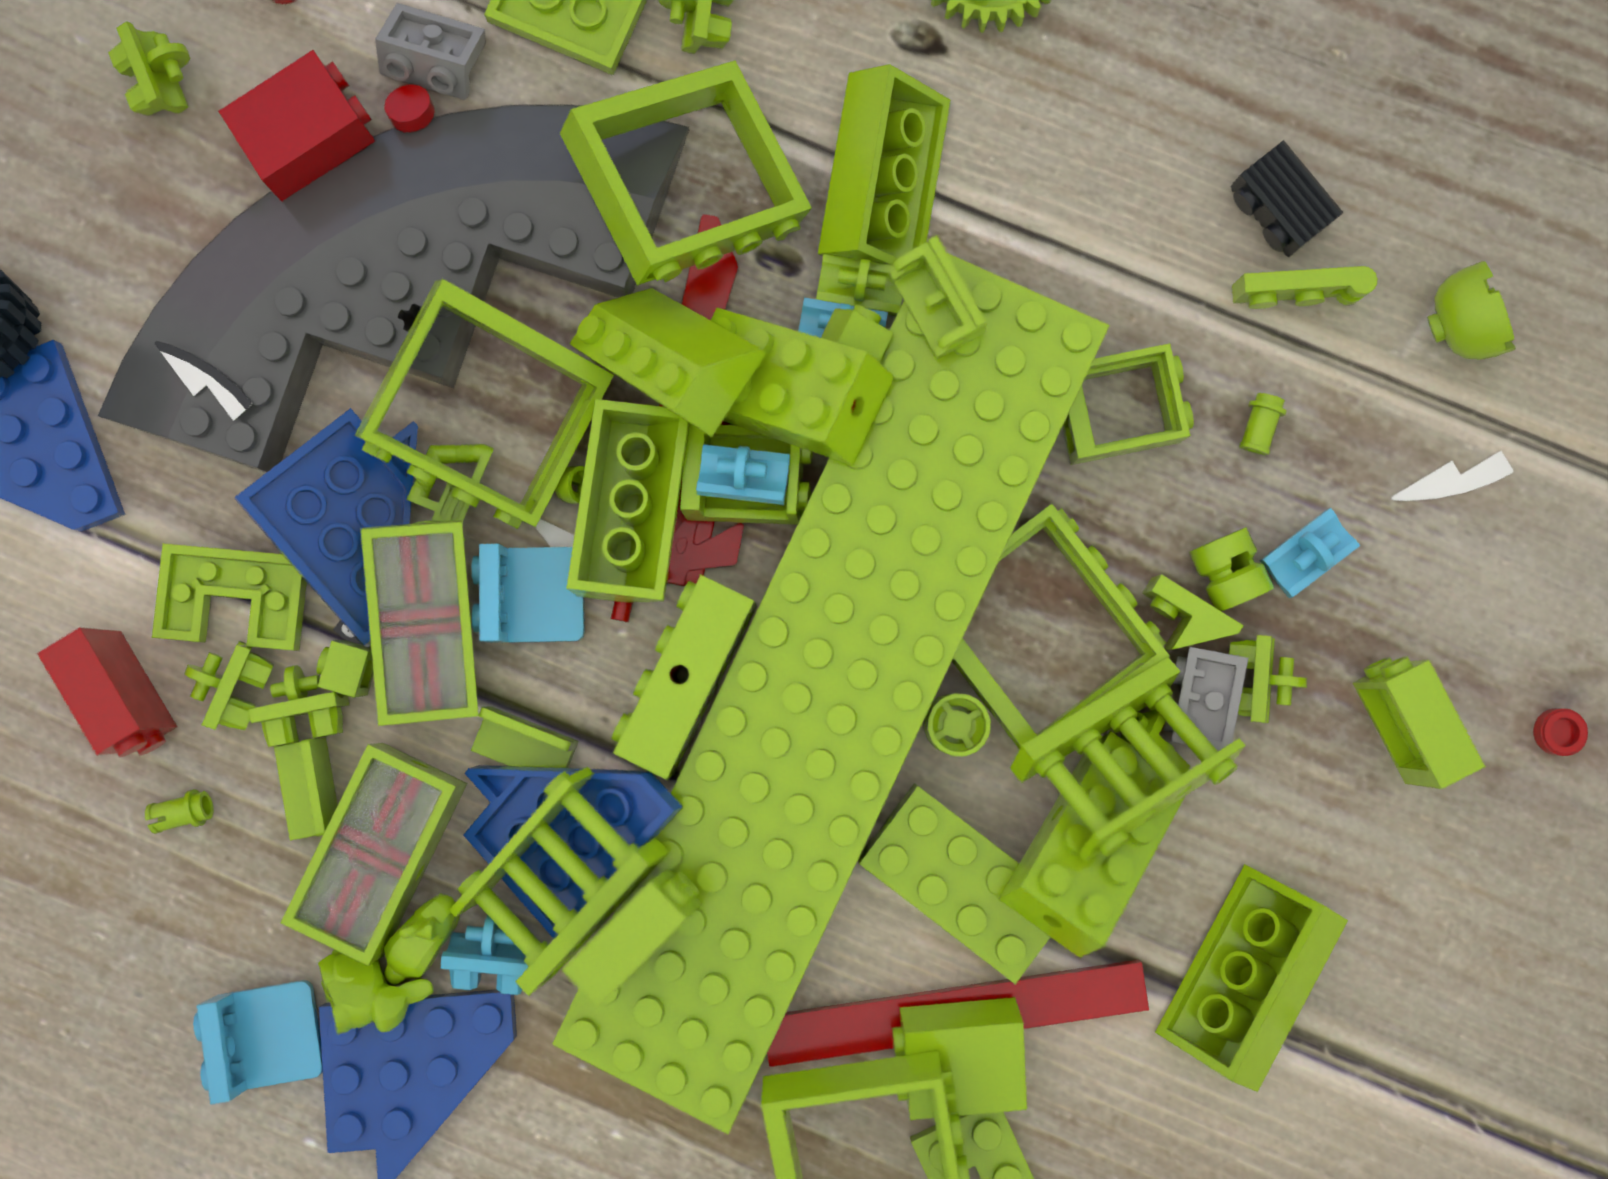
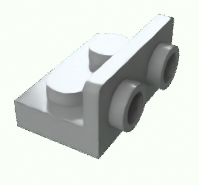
(429, 50)
(1210, 693)

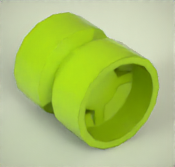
(1231, 570)
(957, 724)

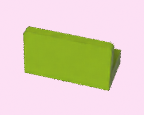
(521, 742)
(306, 786)

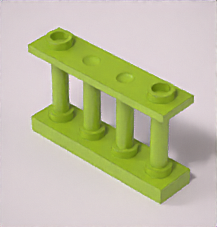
(1119, 711)
(601, 894)

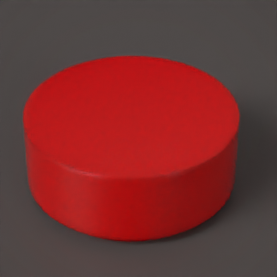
(409, 108)
(1560, 732)

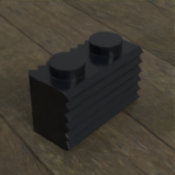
(1284, 199)

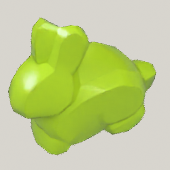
(419, 939)
(362, 995)

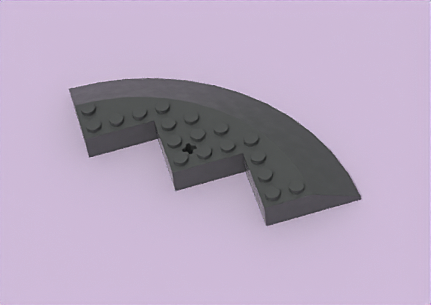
(359, 256)

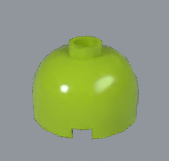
(1471, 315)

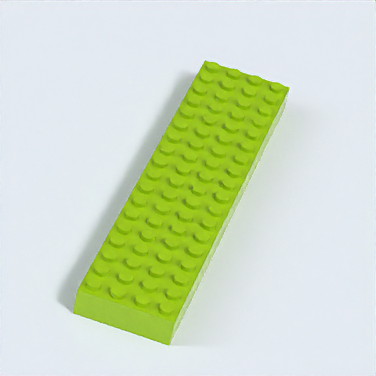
(835, 692)

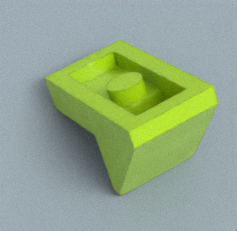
(1199, 619)

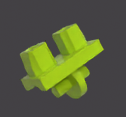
(700, 25)
(155, 66)
(858, 283)
(1260, 653)
(224, 707)
(279, 718)

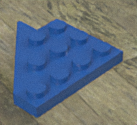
(50, 447)
(320, 503)
(627, 799)
(404, 1083)

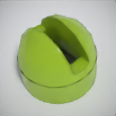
(564, 491)

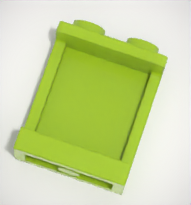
(731, 510)

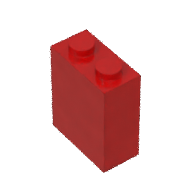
(298, 124)
(108, 692)

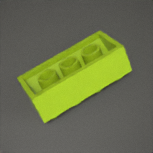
(884, 166)
(670, 354)
(628, 503)
(1251, 977)

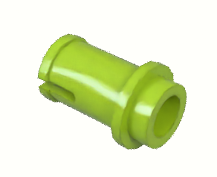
(1262, 423)
(191, 809)

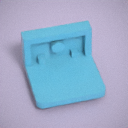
(525, 595)
(258, 1039)

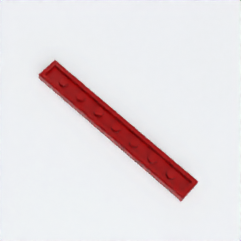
(1040, 999)

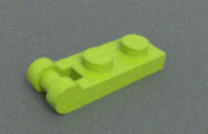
(1304, 286)

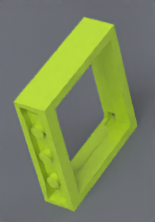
(642, 107)
(592, 377)
(1114, 598)
(856, 1082)

